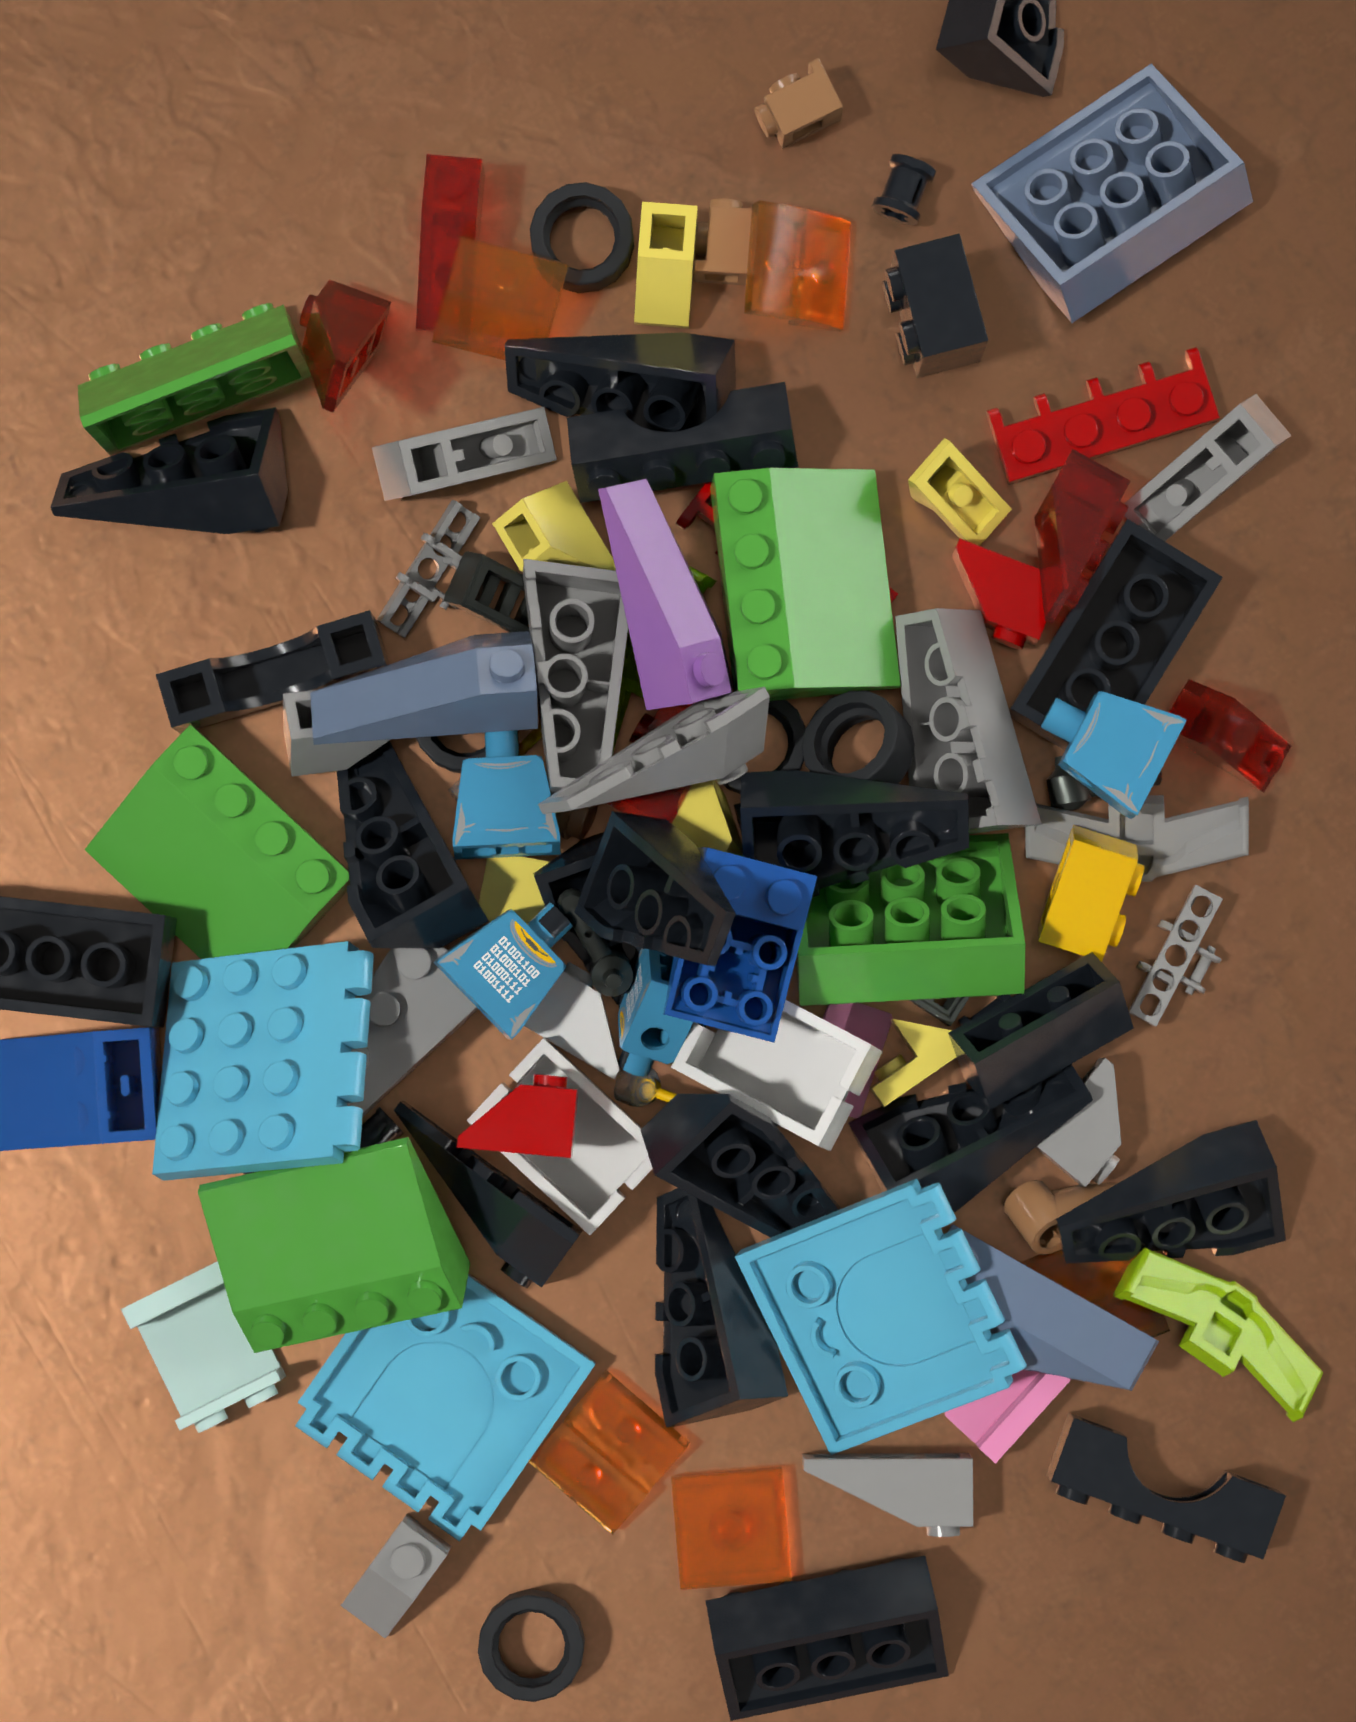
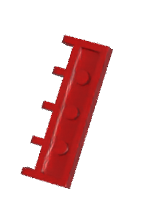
(1105, 422)

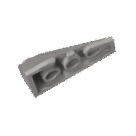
(691, 748)

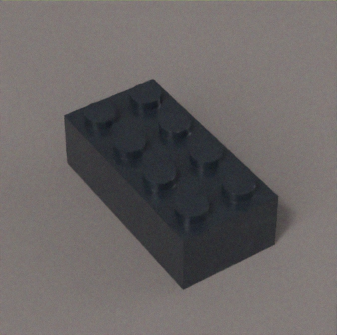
(1120, 630)
(85, 961)

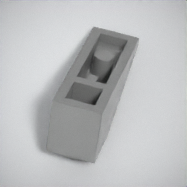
(464, 453)
(1207, 468)
(915, 1487)

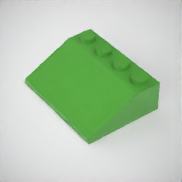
(192, 380)
(804, 581)
(217, 855)
(918, 931)
(334, 1246)

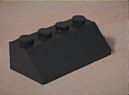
(827, 1637)

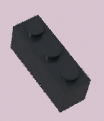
(1041, 1030)

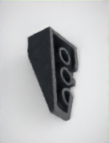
(655, 378)
(398, 863)
(962, 1140)
(734, 1162)
(1201, 1196)
(508, 1216)
(714, 1334)

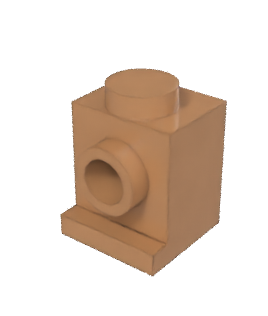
(799, 106)
(724, 243)

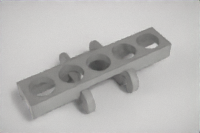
(426, 587)
(1190, 944)

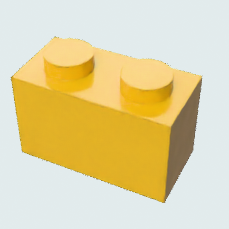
(1089, 893)

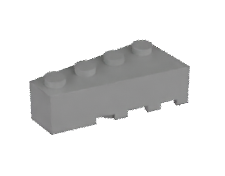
(578, 660)
(962, 718)
(409, 1018)

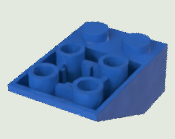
(759, 954)
(79, 1088)

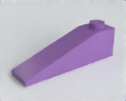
(667, 617)

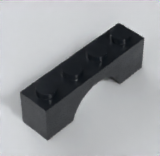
(745, 434)
(258, 679)
(1229, 1512)

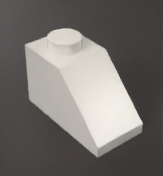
(577, 1021)

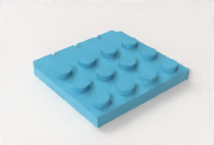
(263, 1061)
(881, 1314)
(446, 1403)

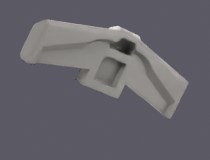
(1161, 842)

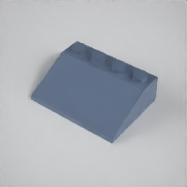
(1114, 192)

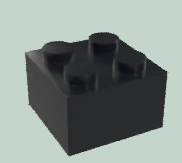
(936, 306)

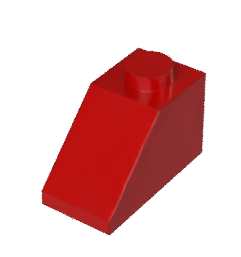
(1004, 592)
(528, 1121)

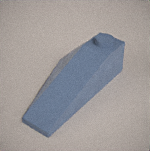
(449, 690)
(1059, 1328)

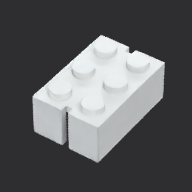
(793, 1081)
(605, 1146)

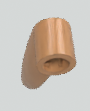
(1036, 1208)

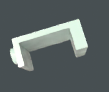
(202, 1349)

